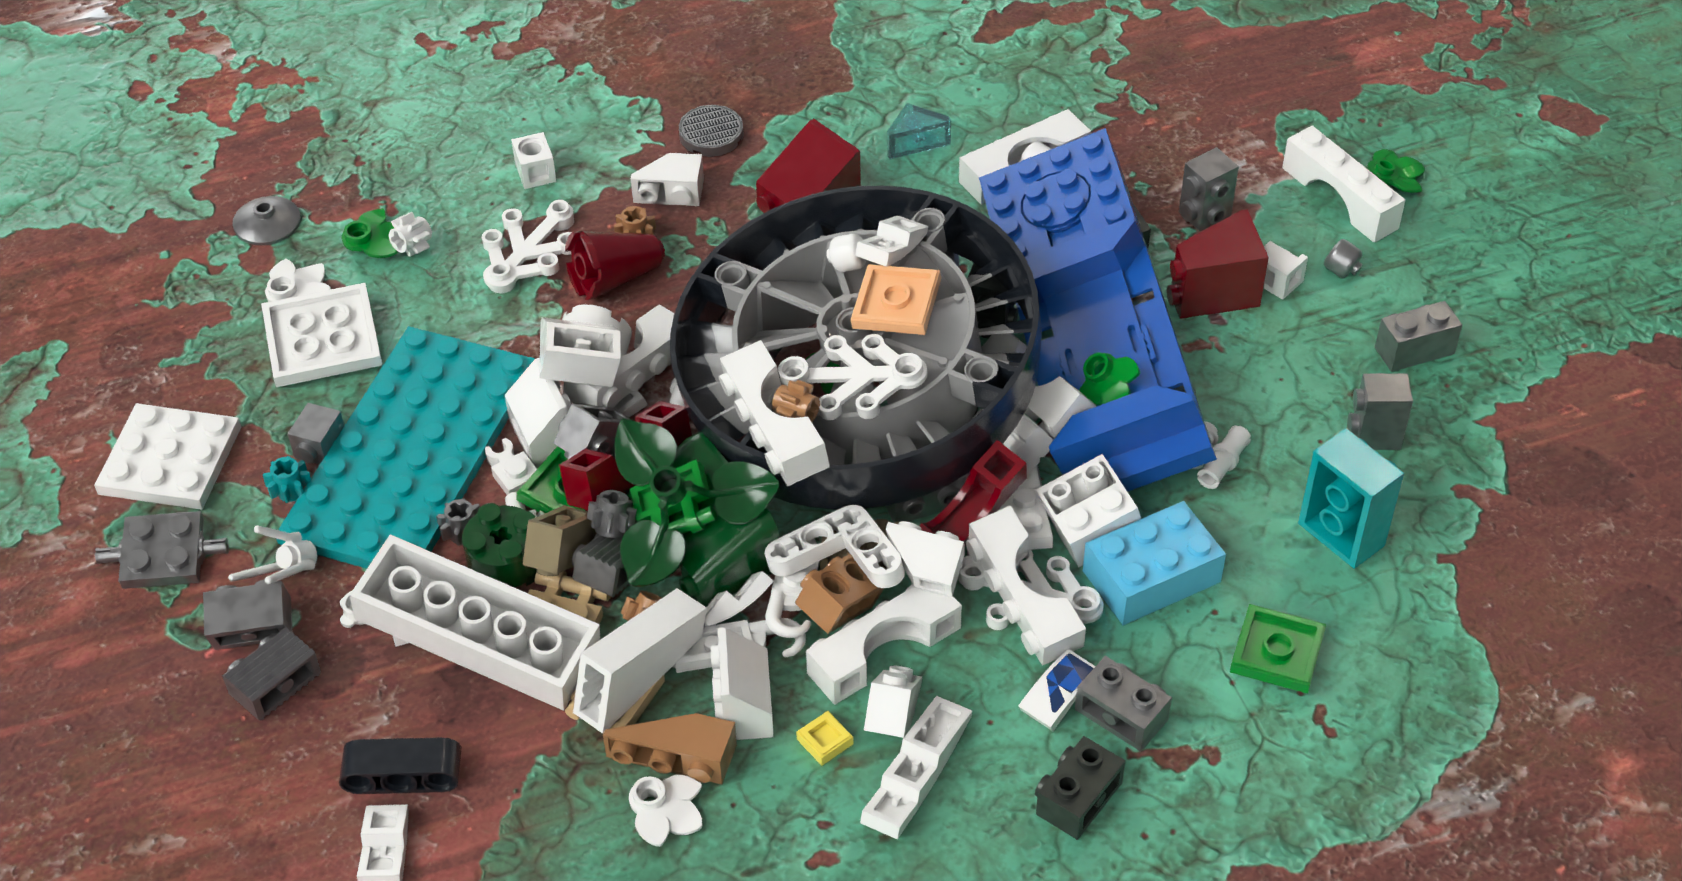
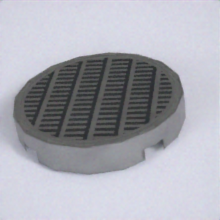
(711, 130)

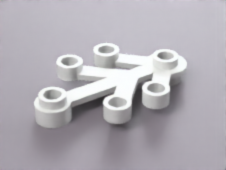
(502, 274)
(901, 372)
(1075, 593)

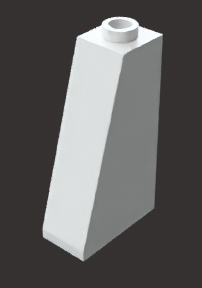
(634, 657)

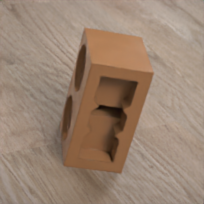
(837, 593)

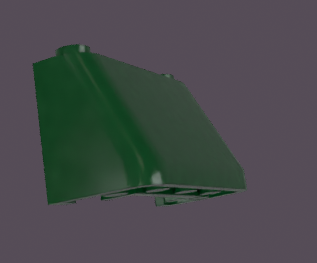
(723, 552)

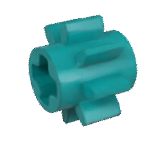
(287, 479)

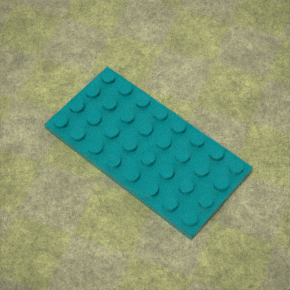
(407, 447)

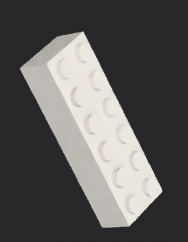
(474, 621)

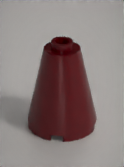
(610, 259)

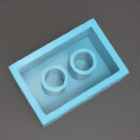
(1153, 562)

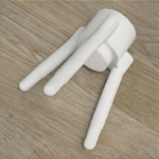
(291, 558)

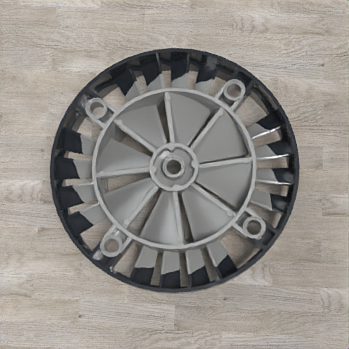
(782, 283)

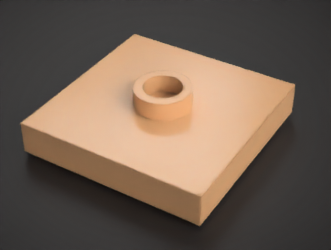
(896, 299)

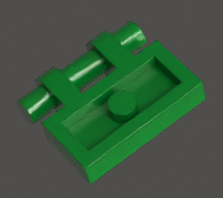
(694, 519)

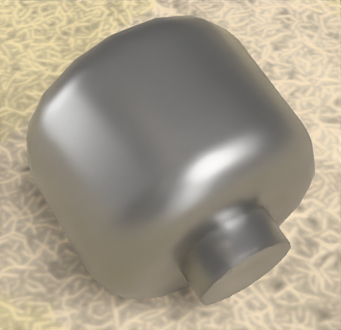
(1343, 259)

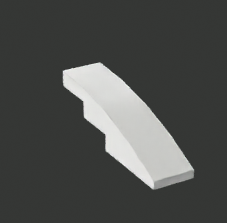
(916, 767)

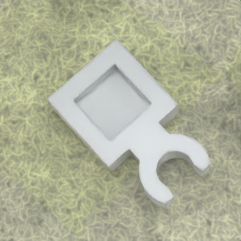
(509, 469)

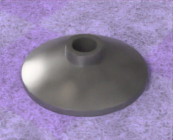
(266, 220)

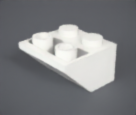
(579, 352)
(536, 412)
(1087, 505)
(742, 685)

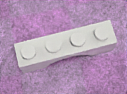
(1007, 151)
(1370, 202)
(635, 368)
(1050, 402)
(790, 443)
(917, 615)
(1046, 622)

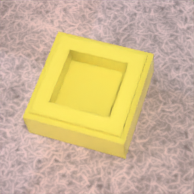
(824, 738)

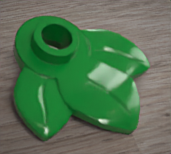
(1397, 171)
(370, 235)
(1108, 377)

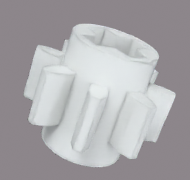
(410, 234)

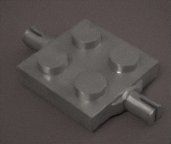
(161, 550)

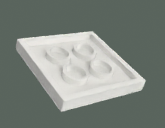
(321, 334)
(168, 456)

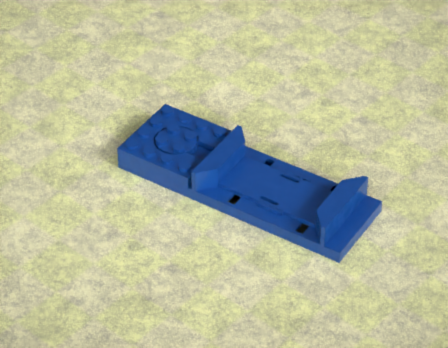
(1088, 261)

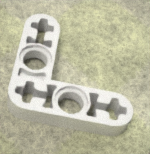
(847, 536)

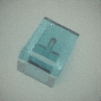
(917, 131)

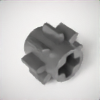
(611, 514)
(455, 518)

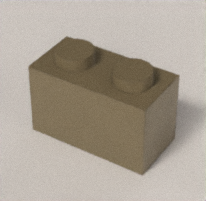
(554, 538)

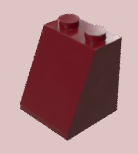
(809, 165)
(1219, 269)

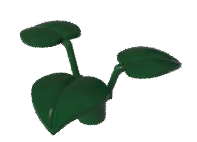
(646, 456)

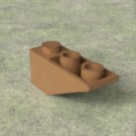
(680, 745)

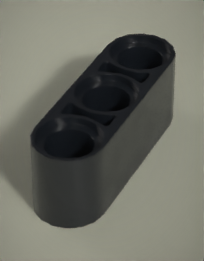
(400, 765)

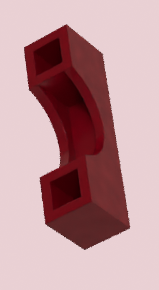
(594, 472)
(983, 493)

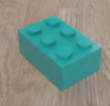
(1350, 497)

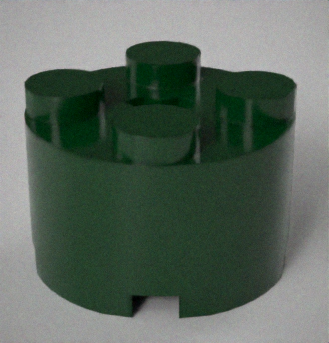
(496, 544)

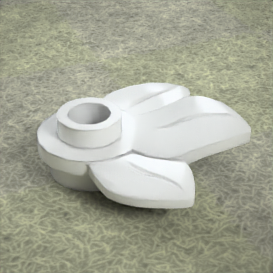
(292, 282)
(670, 810)

